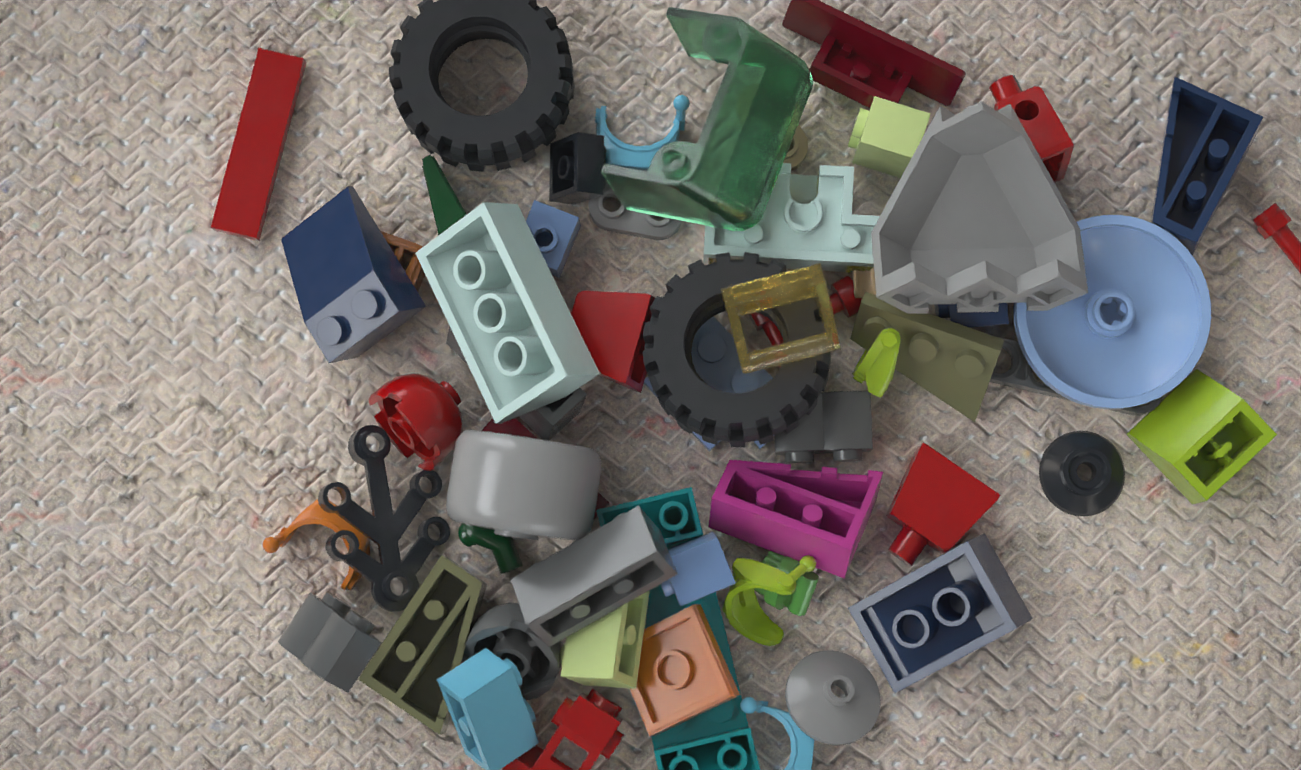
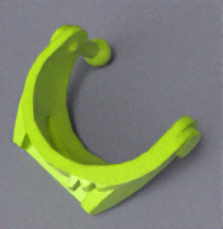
(878, 364)
(742, 604)

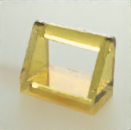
(775, 292)

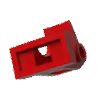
(588, 723)

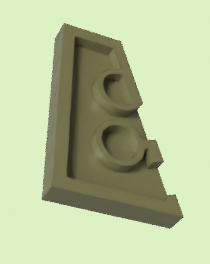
(934, 352)

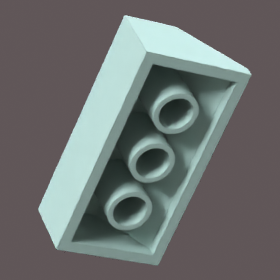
(506, 311)

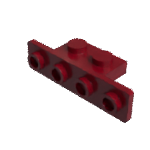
(867, 61)

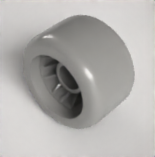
(523, 485)

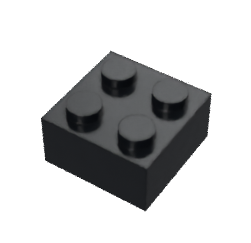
(576, 168)

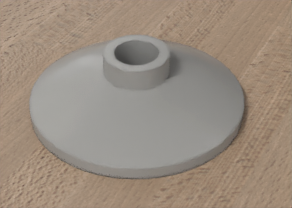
(822, 713)

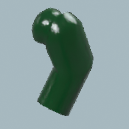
(501, 545)

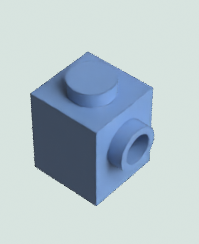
(554, 234)
(700, 569)

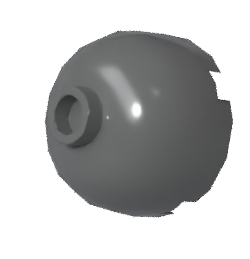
(508, 637)

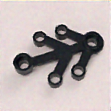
(384, 525)

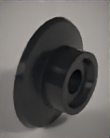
(1060, 477)

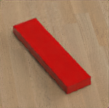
(258, 144)

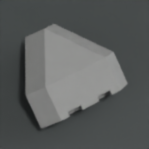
(977, 222)

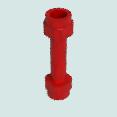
(1274, 223)

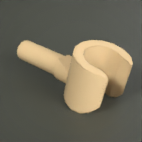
(864, 282)

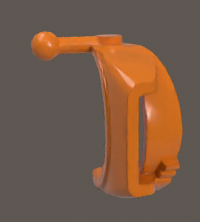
(316, 515)

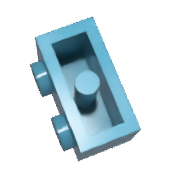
(489, 710)

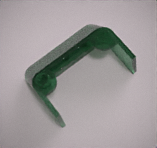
(744, 139)

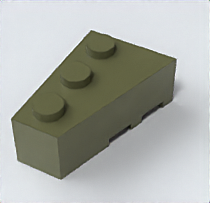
(427, 643)

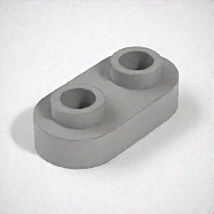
(628, 221)

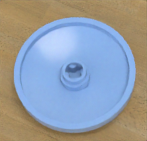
(1134, 327)

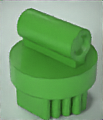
(798, 601)

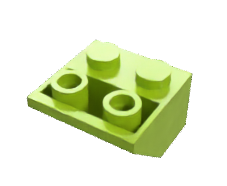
(1201, 436)

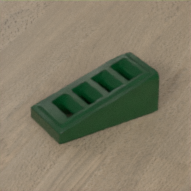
(444, 202)

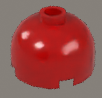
(419, 417)

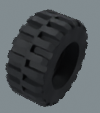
(493, 137)
(716, 413)

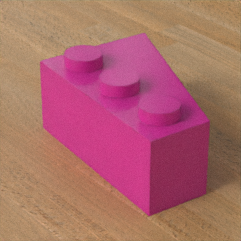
(796, 510)

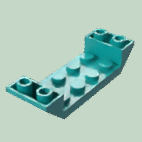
(721, 735)

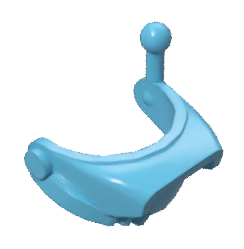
(633, 156)
(801, 744)

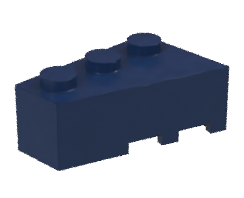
(1198, 159)

